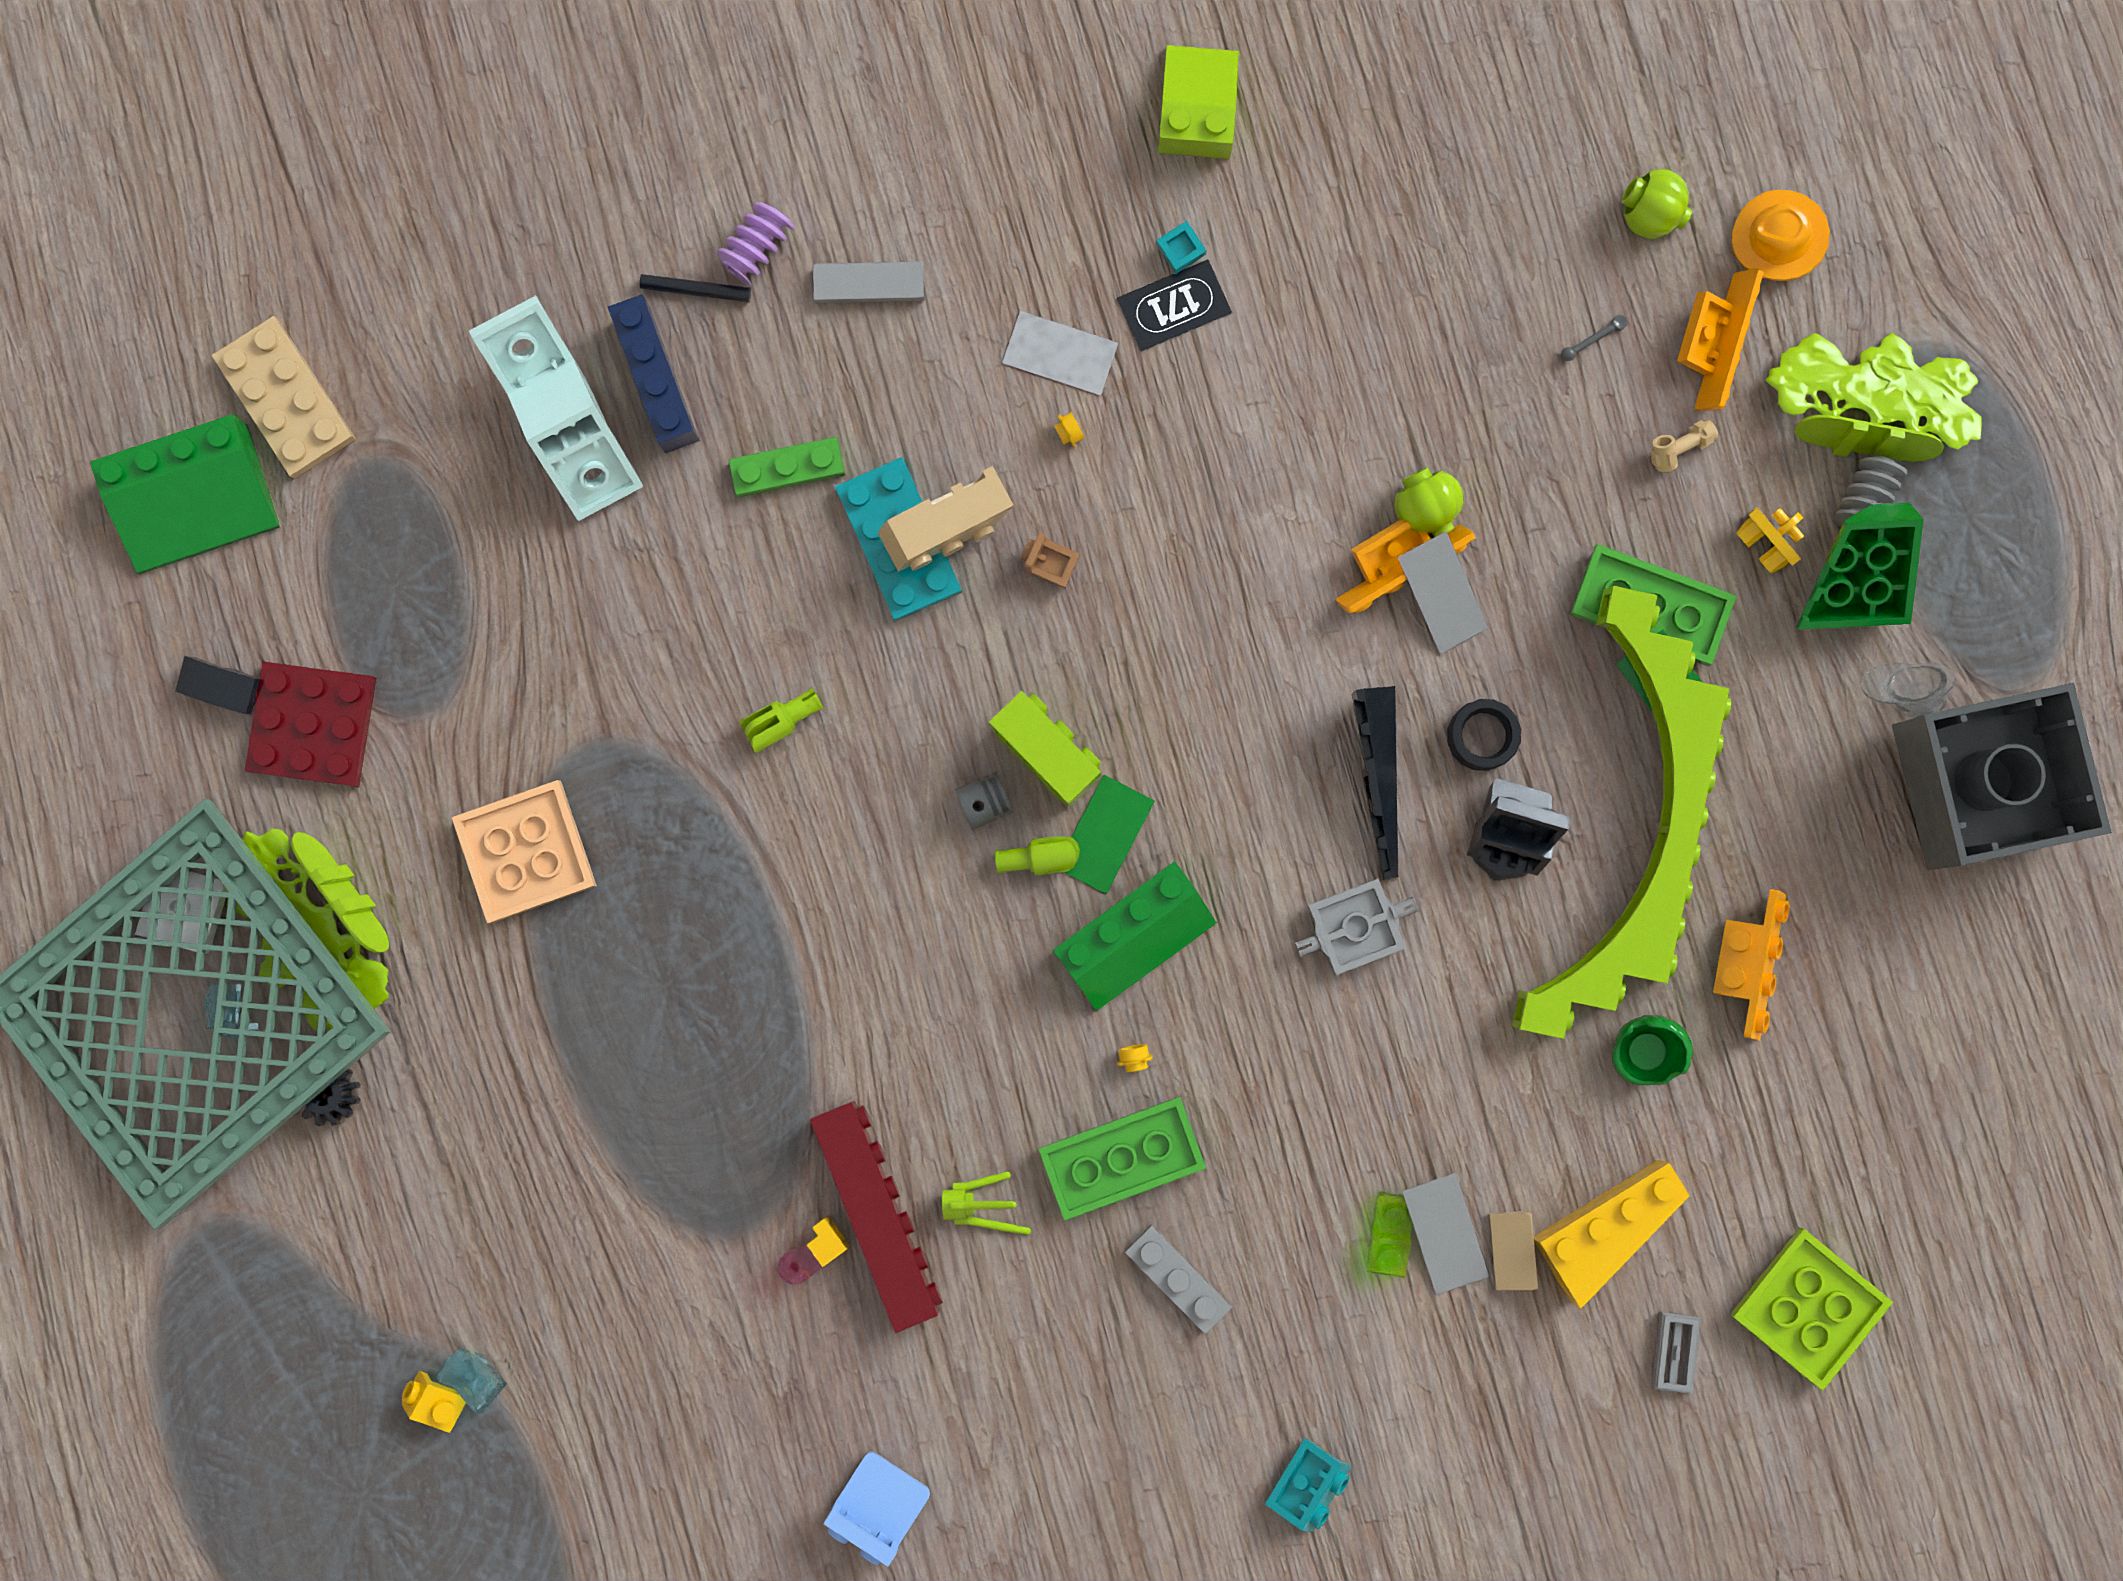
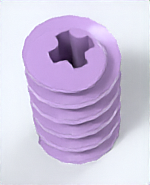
(753, 241)

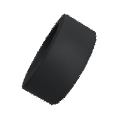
(1506, 717)

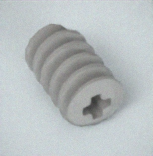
(1870, 486)

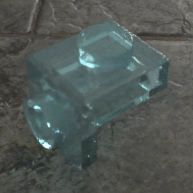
(231, 1014)
(472, 1379)

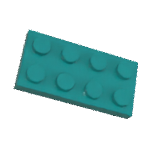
(869, 504)

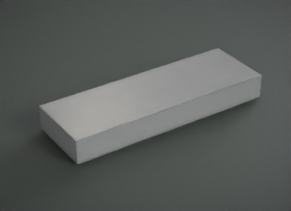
(868, 282)

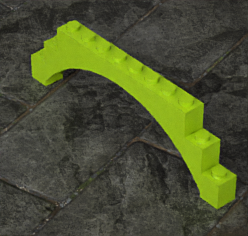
(1689, 731)

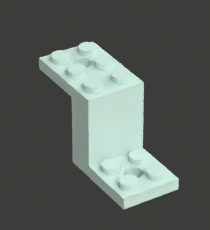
(556, 408)

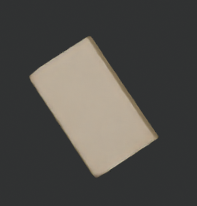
(1513, 1251)

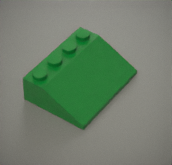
(186, 493)

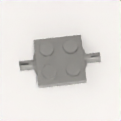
(1356, 927)

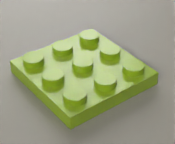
(1811, 1308)

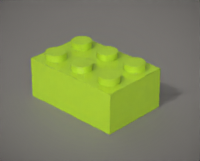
(1046, 748)

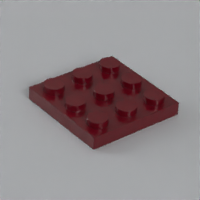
(310, 724)

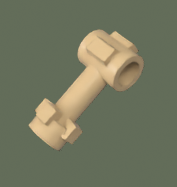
(1667, 448)

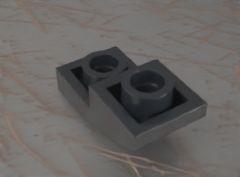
(217, 685)

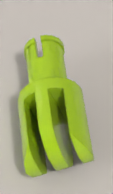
(778, 719)
(1041, 856)

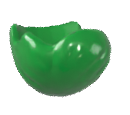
(1651, 1050)

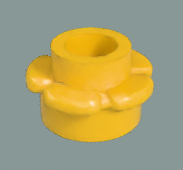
(1068, 429)
(1134, 1057)

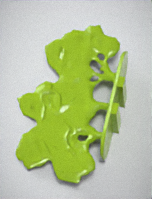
(1884, 386)
(342, 898)

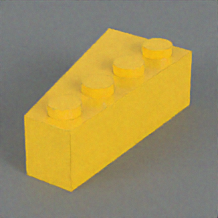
(1609, 1229)

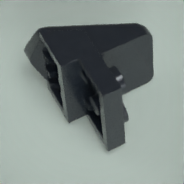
(1516, 831)

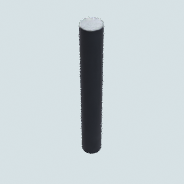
(695, 288)

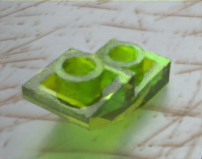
(1389, 1236)

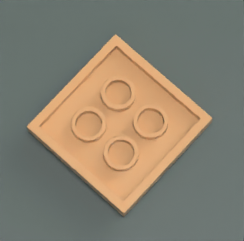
(524, 851)

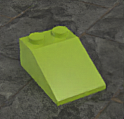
(1198, 102)

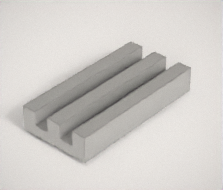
(1661, 1352)

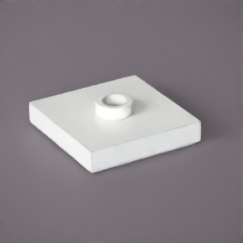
(192, 908)

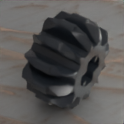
(336, 1105)

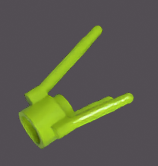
(959, 1205)

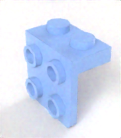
(876, 1508)

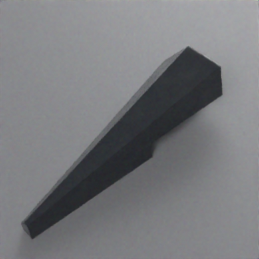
(1377, 730)

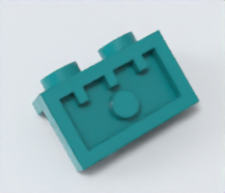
(1309, 1487)

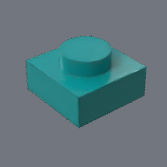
(1181, 247)

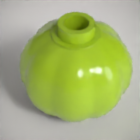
(1656, 204)
(1429, 501)

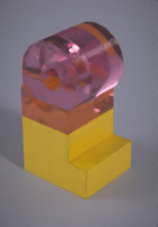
(804, 1261)

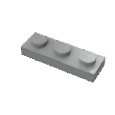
(1178, 1279)

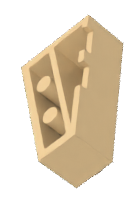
(946, 522)

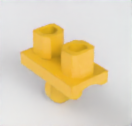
(1781, 552)

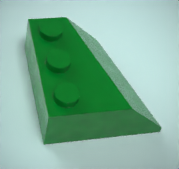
(1868, 571)

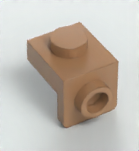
(1049, 561)

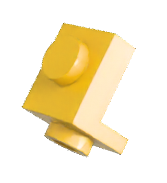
(432, 1403)

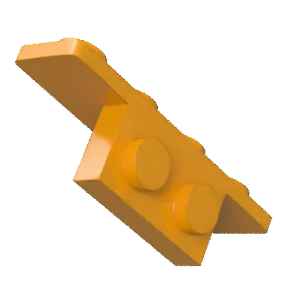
(1717, 336)
(1380, 562)
(1749, 960)

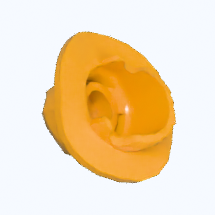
(1781, 235)

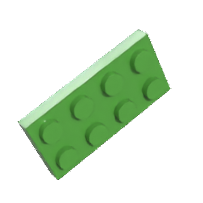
(1686, 606)
(1122, 1158)

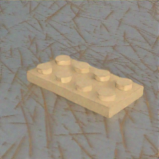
(283, 397)

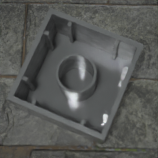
(2001, 777)

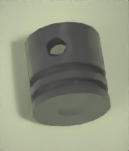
(993, 800)

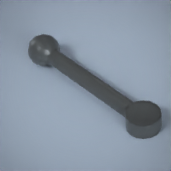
(1617, 324)

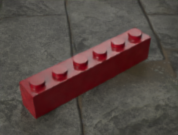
(876, 1217)

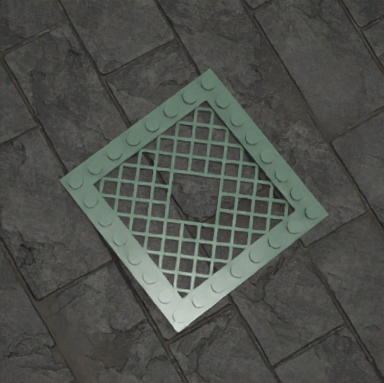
(355, 1023)

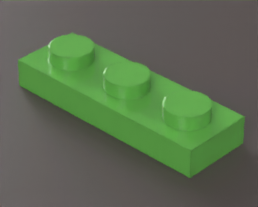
(787, 467)

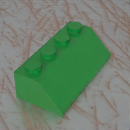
(1135, 936)

